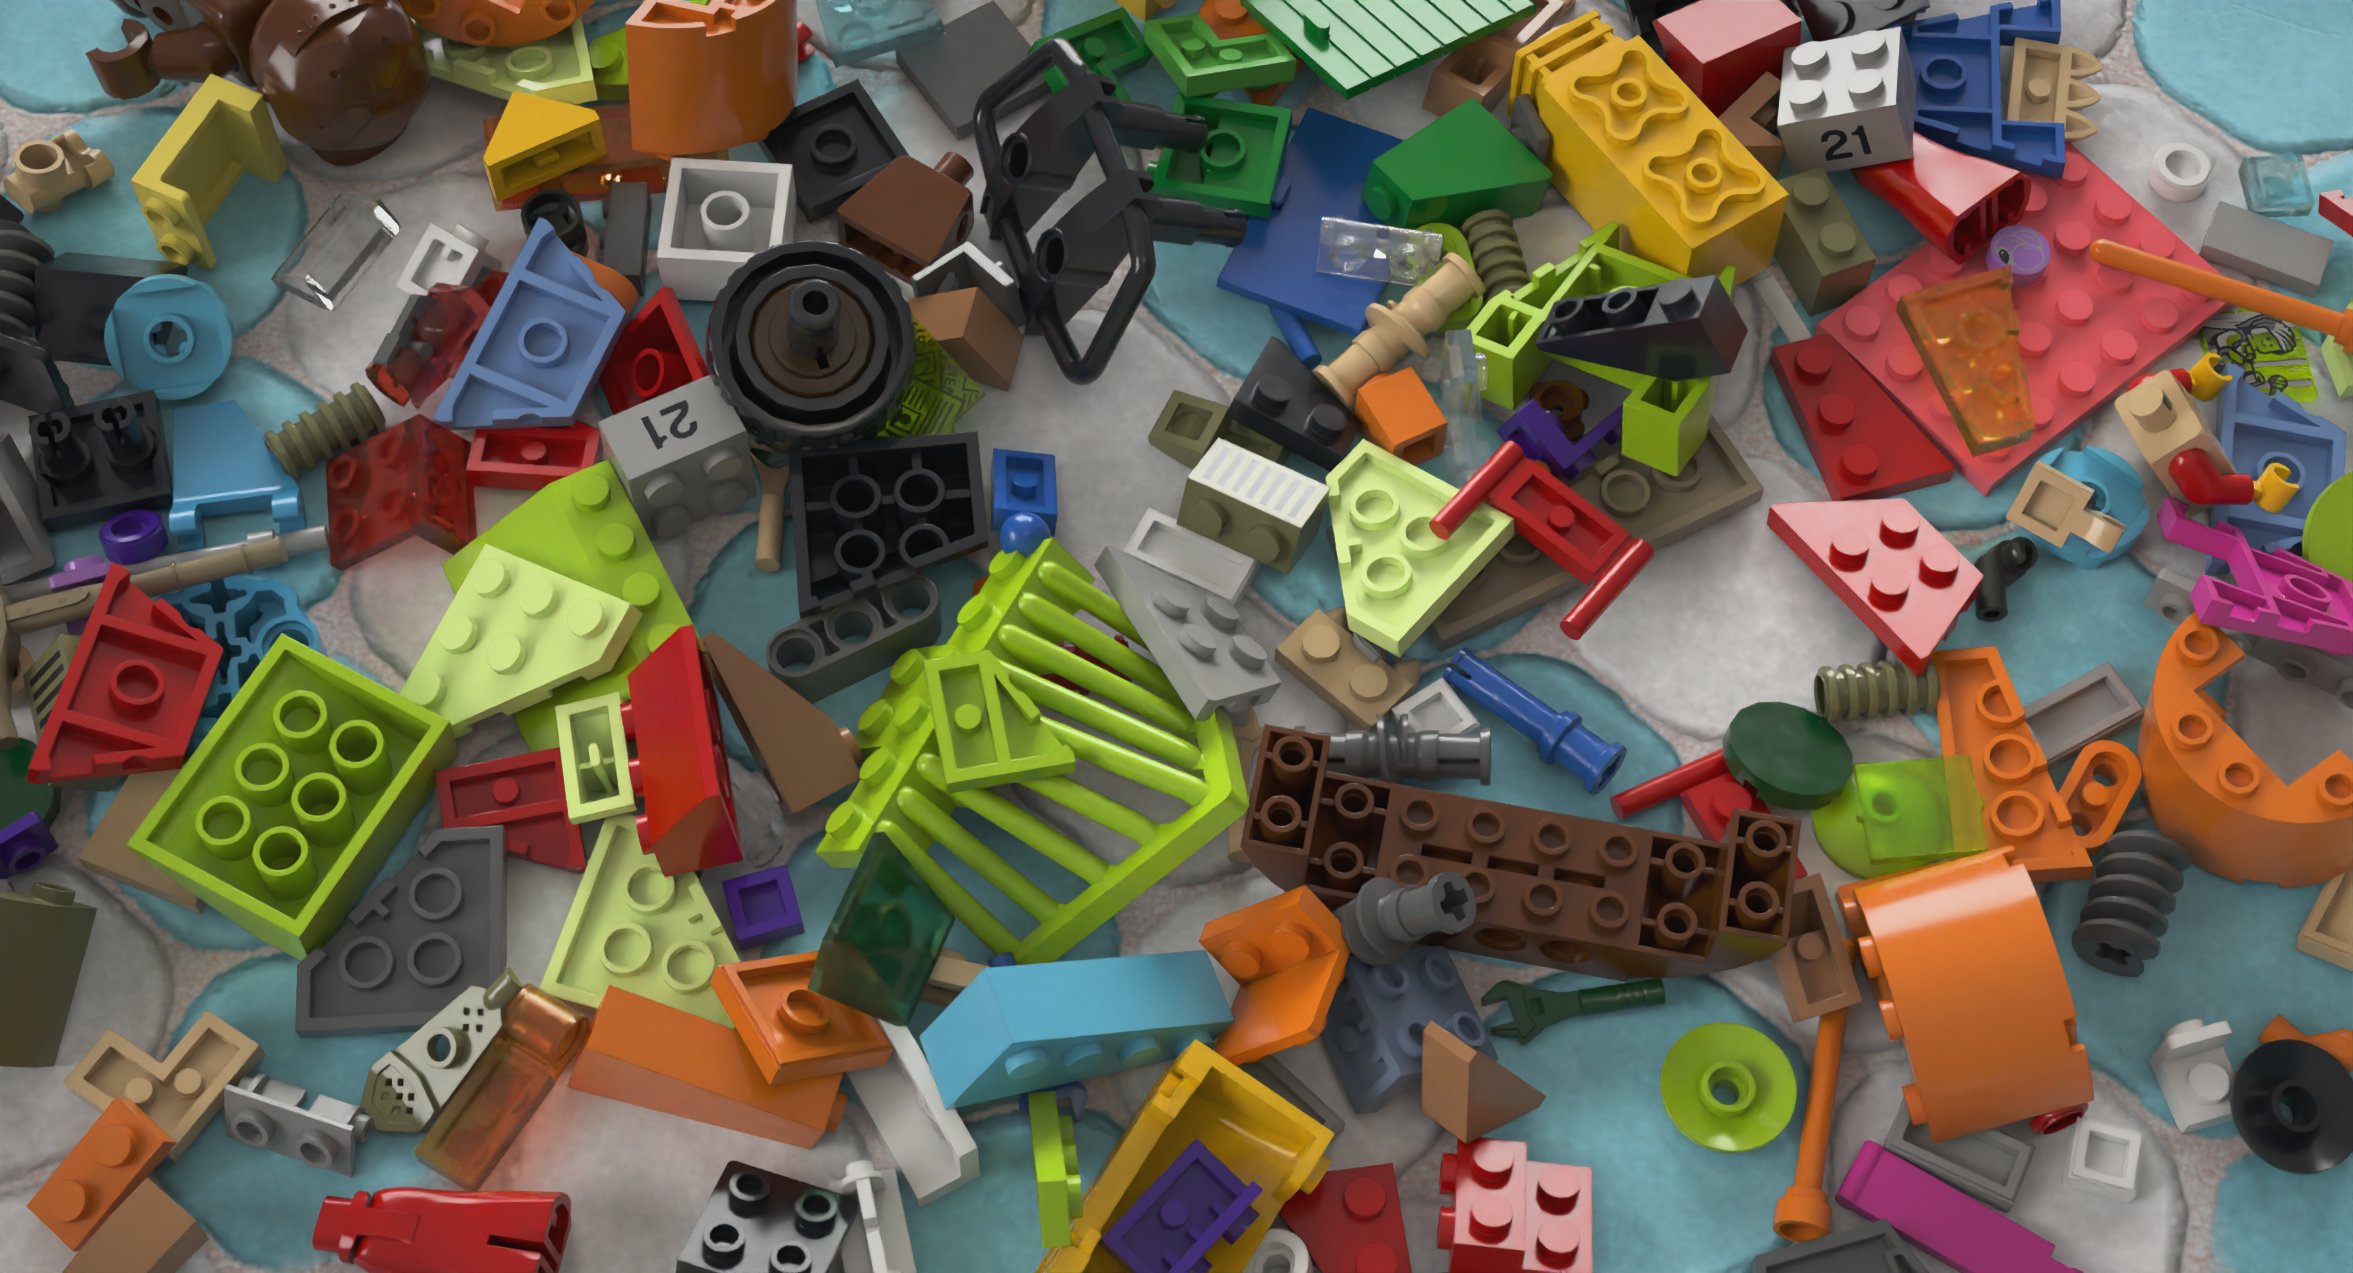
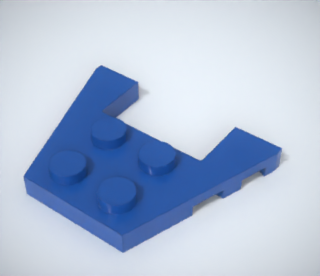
(1961, 85)

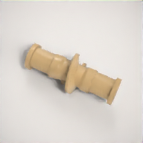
(1400, 328)

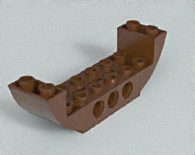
(1543, 881)

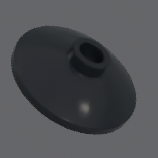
(2314, 1090)

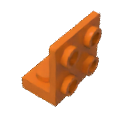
(1288, 968)

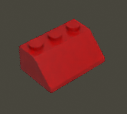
(680, 759)

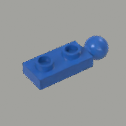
(1023, 499)

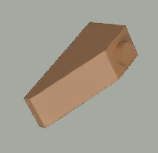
(787, 735)

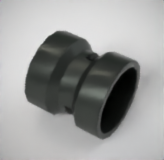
(562, 213)

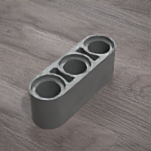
(874, 615)

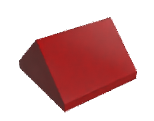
(1727, 46)
(652, 355)

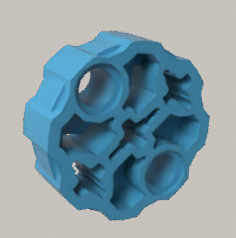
(245, 620)

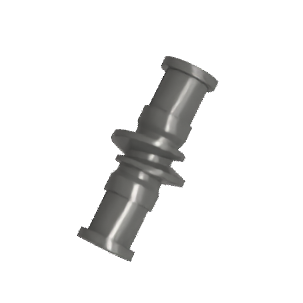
(1410, 755)
(1389, 917)

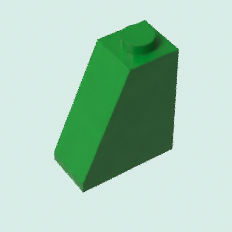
(1454, 171)

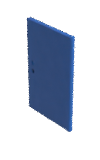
(1279, 254)

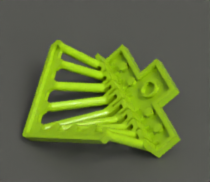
(1020, 619)

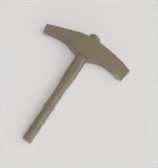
(80, 601)

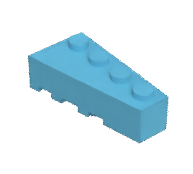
(1071, 1023)

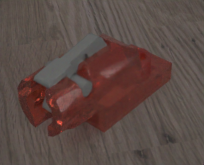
(431, 339)

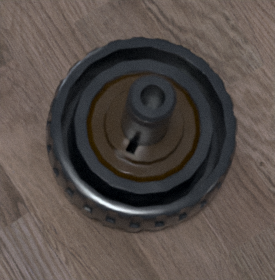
(811, 346)

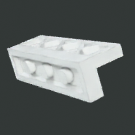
(909, 1117)

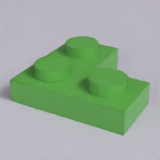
(1207, 65)

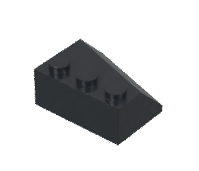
(883, 513)

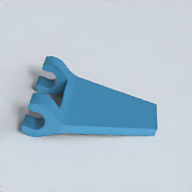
(225, 471)

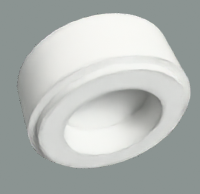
(2179, 172)

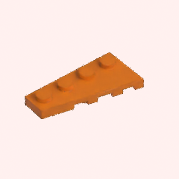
(2022, 809)

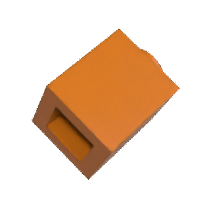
(1401, 416)

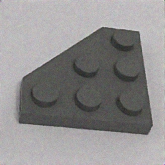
(412, 941)

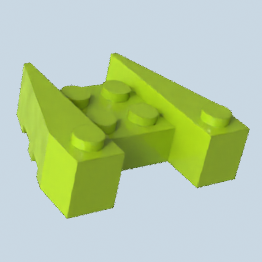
(1660, 417)

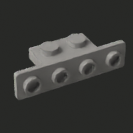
(2296, 662)

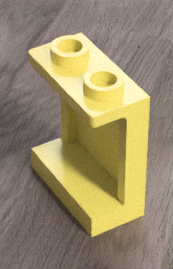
(200, 162)

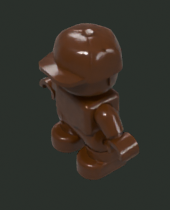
(331, 69)

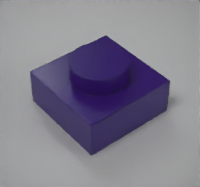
(763, 907)

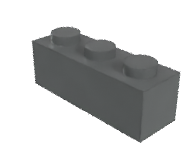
(627, 231)

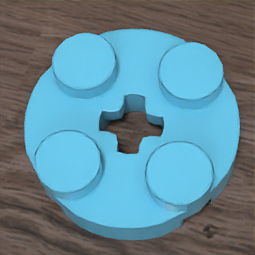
(148, 364)
(2115, 494)

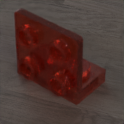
(399, 488)

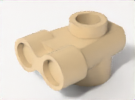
(54, 170)

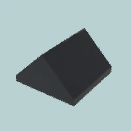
(77, 297)

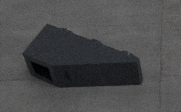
(1652, 330)

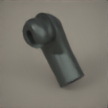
(2001, 568)

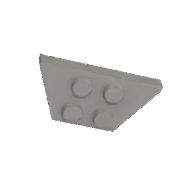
(1191, 637)

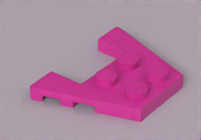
(2275, 593)

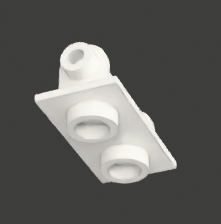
(879, 1232)

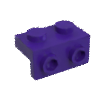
(1183, 1216)

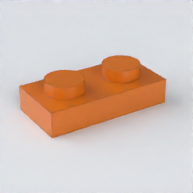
(100, 1172)

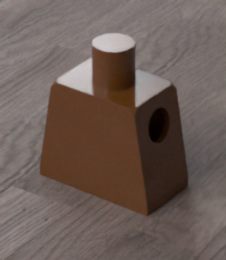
(910, 215)

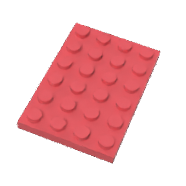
(2080, 325)

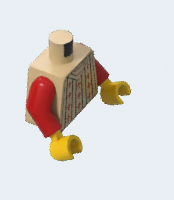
(2184, 447)

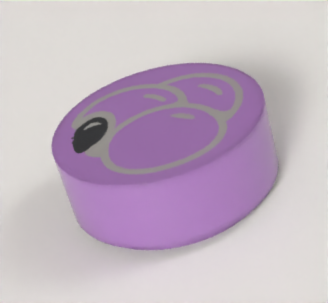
(2023, 250)

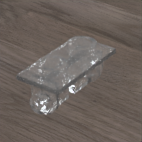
(1378, 251)

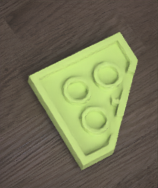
(545, 68)
(1389, 559)
(515, 639)
(638, 932)

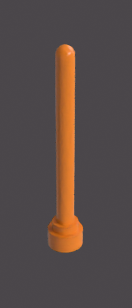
(2227, 290)
(1803, 1209)

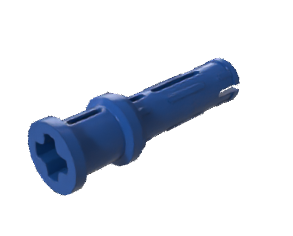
(1557, 736)

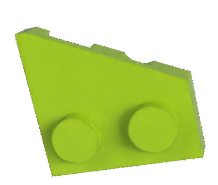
(987, 726)

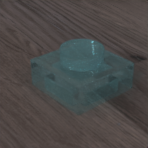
(2276, 186)

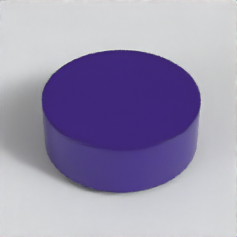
(133, 537)

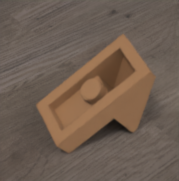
(1755, 118)
(1815, 962)

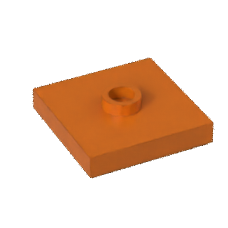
(794, 1029)

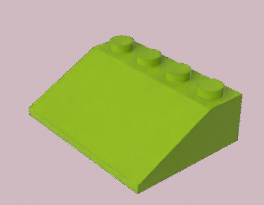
(594, 536)
(296, 797)

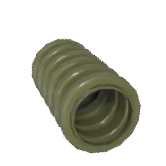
(1495, 252)
(325, 430)
(1874, 691)

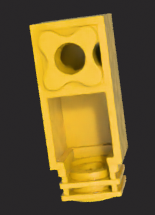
(1647, 153)

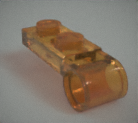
(504, 1088)

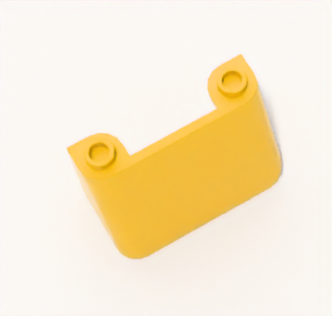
(1236, 1120)

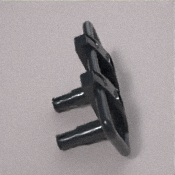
(1106, 224)

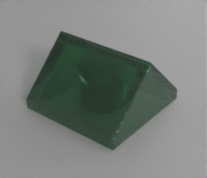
(882, 937)

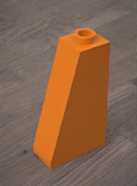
(698, 1072)

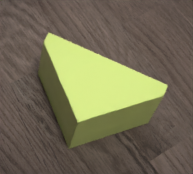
(595, 758)

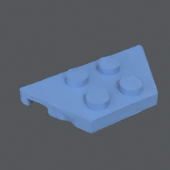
(537, 344)
(2267, 431)

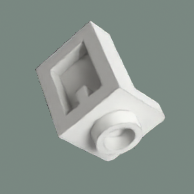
(447, 259)
(2195, 1074)

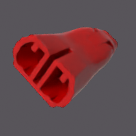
(1949, 195)
(446, 1230)

